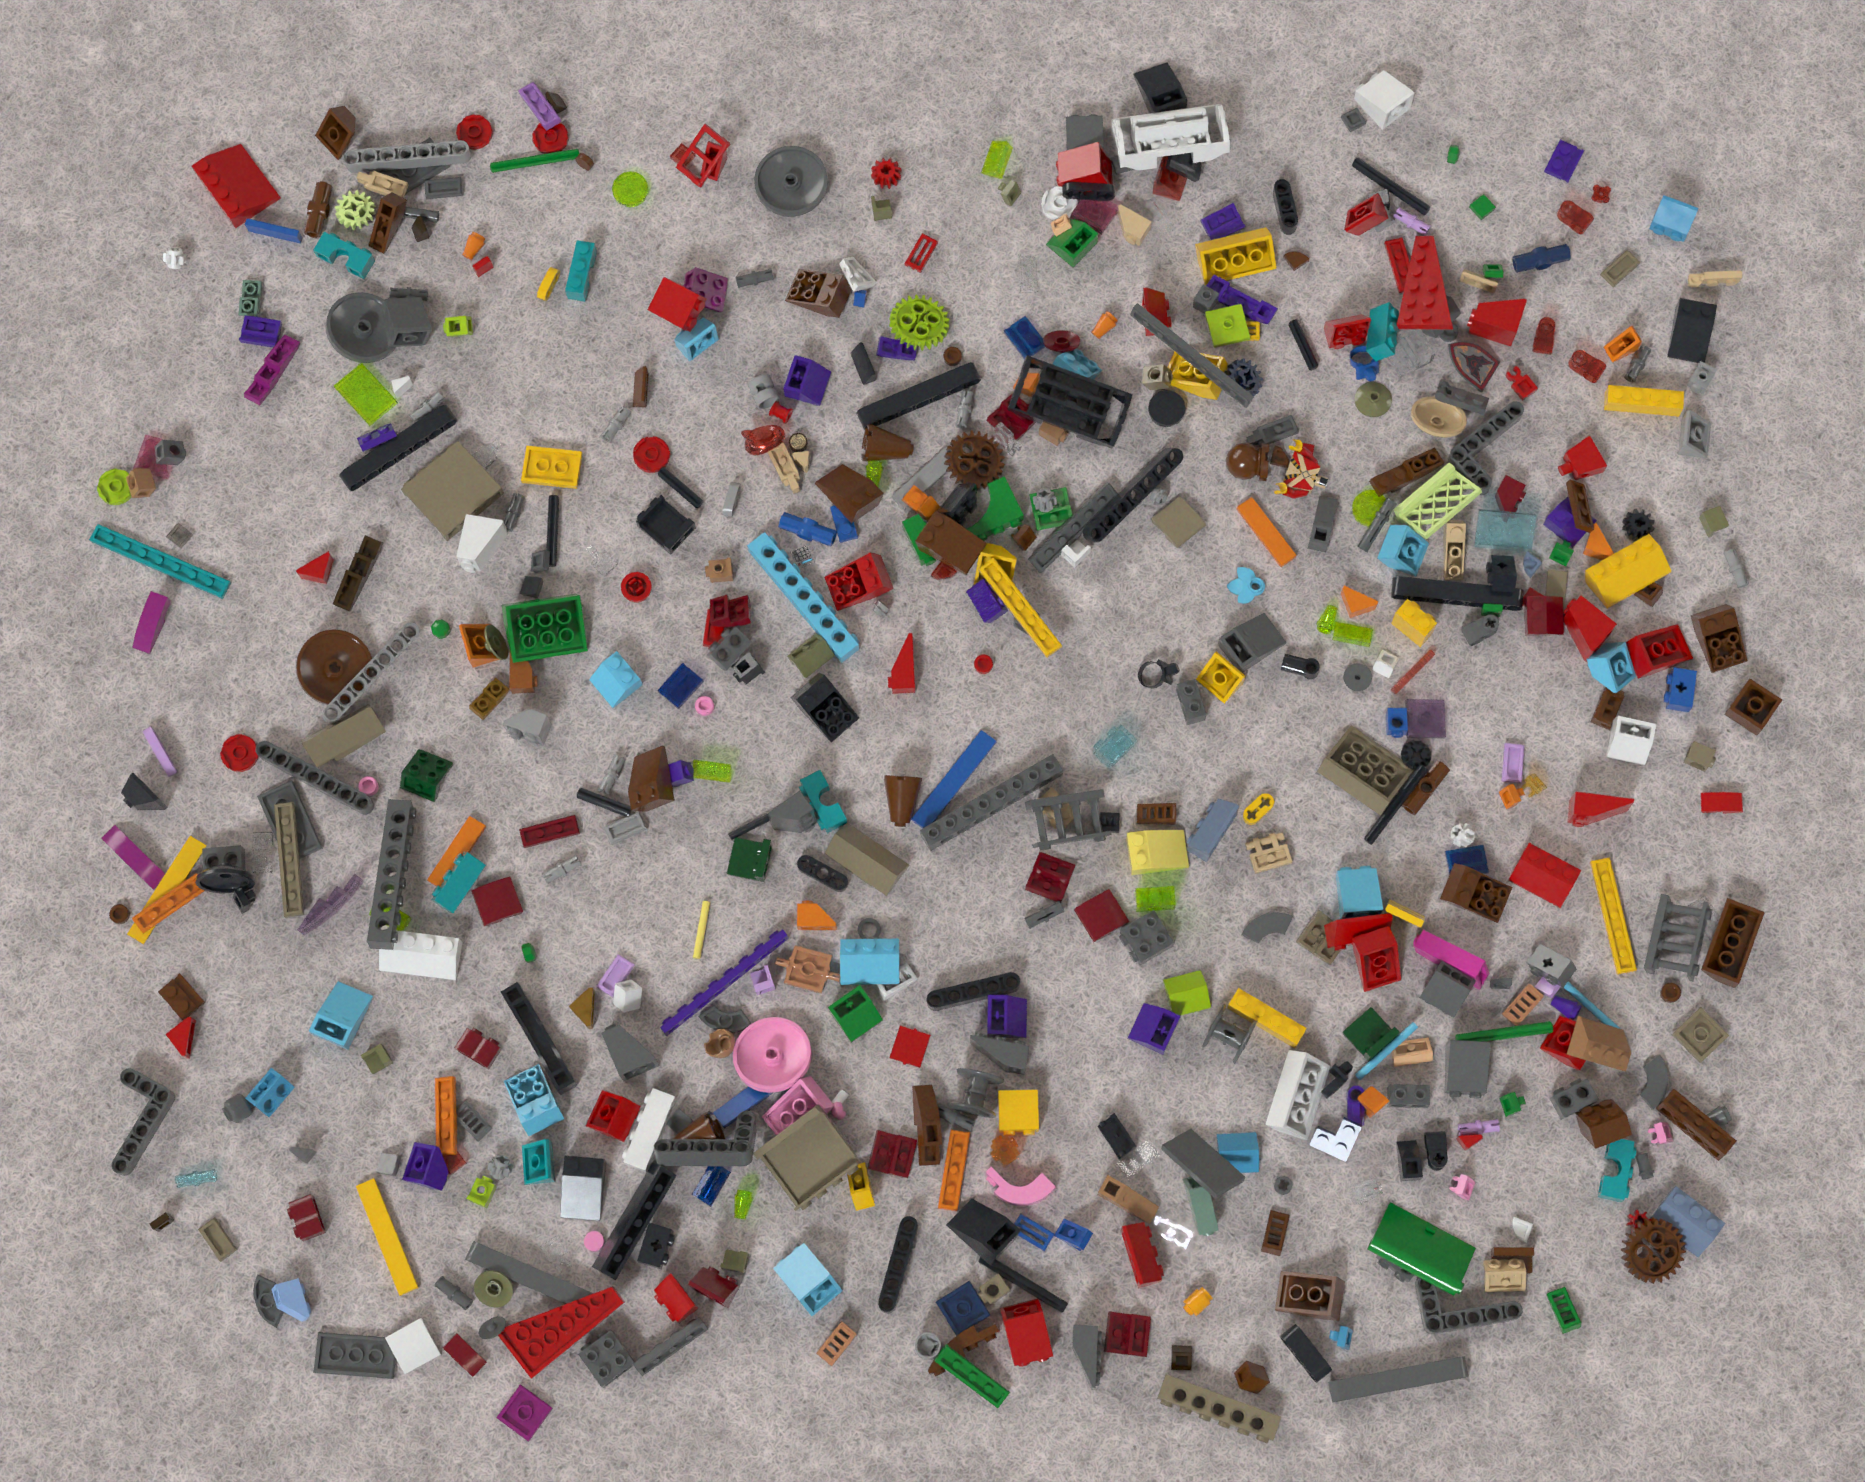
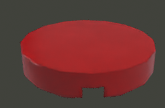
(468, 131)
(551, 142)
(651, 454)
(244, 750)

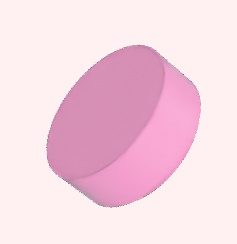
(704, 705)
(368, 786)
(594, 1241)

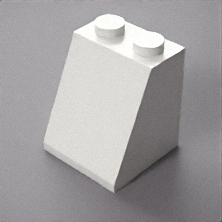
(1384, 98)
(479, 541)

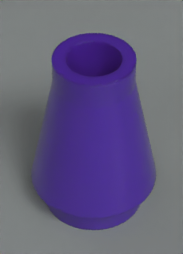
(1567, 1007)

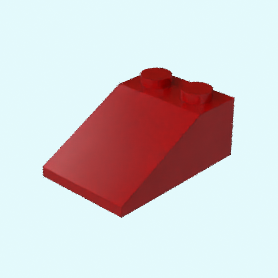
(1658, 650)
(1591, 808)
(1377, 958)

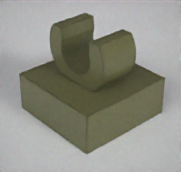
(1009, 192)

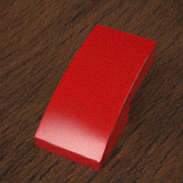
(1722, 802)

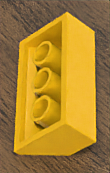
(1236, 255)
(1627, 571)

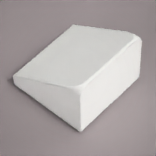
(401, 385)
(1385, 664)

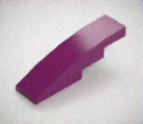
(272, 369)

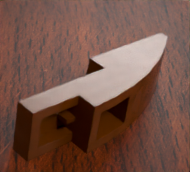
(1407, 472)
(928, 1124)
(966, 1340)

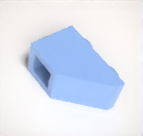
(291, 1300)

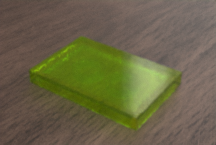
(365, 394)

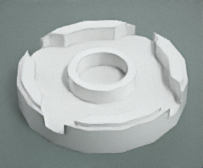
(1056, 208)

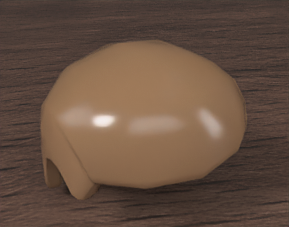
(720, 1043)

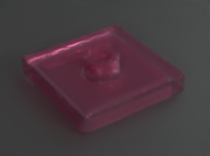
(1095, 214)

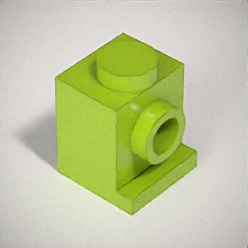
(450, 324)
(484, 1198)

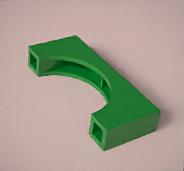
(1001, 514)

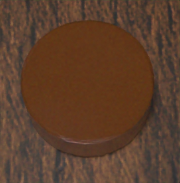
(584, 161)
(952, 356)
(119, 914)
(1670, 992)

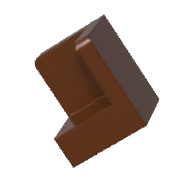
(1251, 1377)

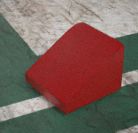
(1468, 1141)

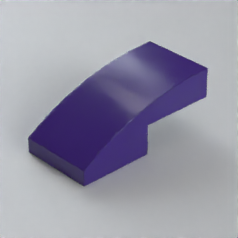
(893, 349)

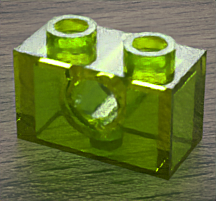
(1155, 898)

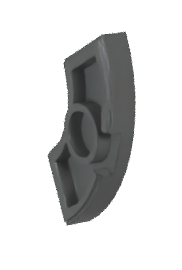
(1266, 925)
(719, 1019)
(1656, 1082)
(265, 1301)

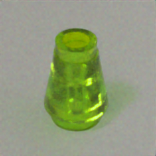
(874, 471)
(1327, 620)
(742, 1203)

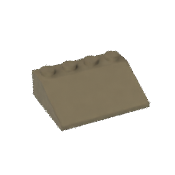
(1365, 770)

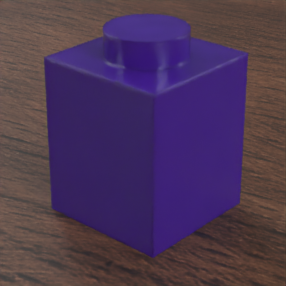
(681, 773)

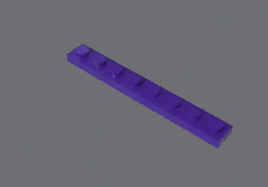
(717, 987)

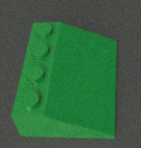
(545, 627)

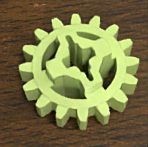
(361, 203)

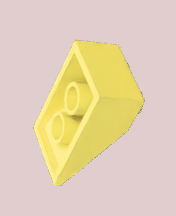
(1156, 851)

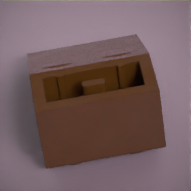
(819, 292)
(1719, 637)
(1476, 892)

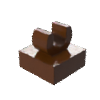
(1024, 537)

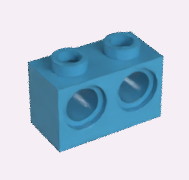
(270, 1092)

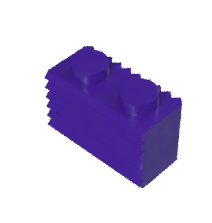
(986, 601)

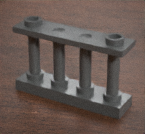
(1074, 801)
(1662, 925)

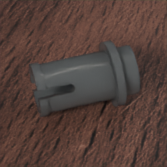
(1644, 1166)

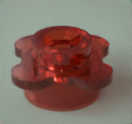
(1596, 197)

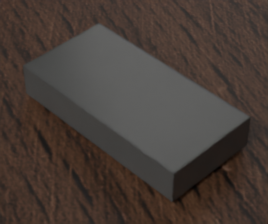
(443, 188)

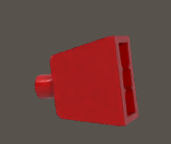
(1583, 460)

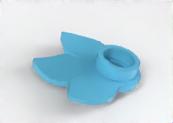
(1243, 585)

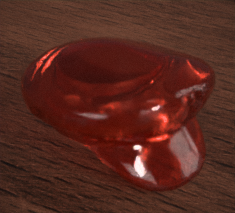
(763, 439)

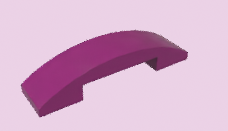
(133, 857)

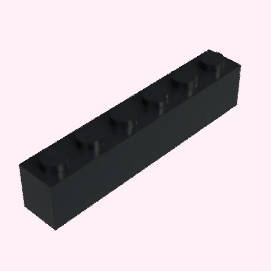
(634, 1221)

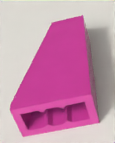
(1439, 950)

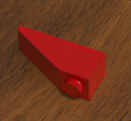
(902, 672)

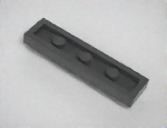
(669, 1347)

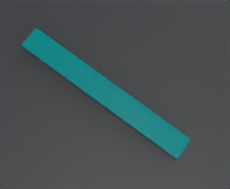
(160, 561)

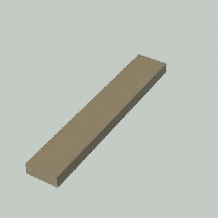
(289, 859)

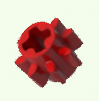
(1640, 1217)

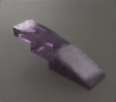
(324, 910)

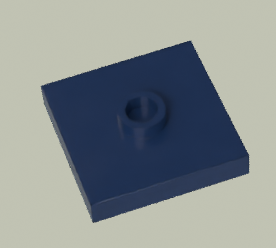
(963, 1308)

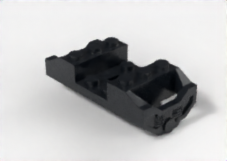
(1079, 417)

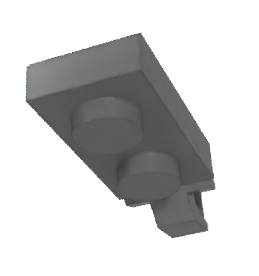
(1273, 431)

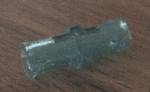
(196, 1178)

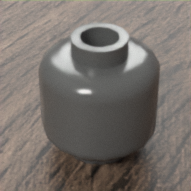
(237, 1108)

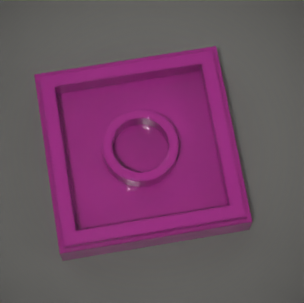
(524, 1413)

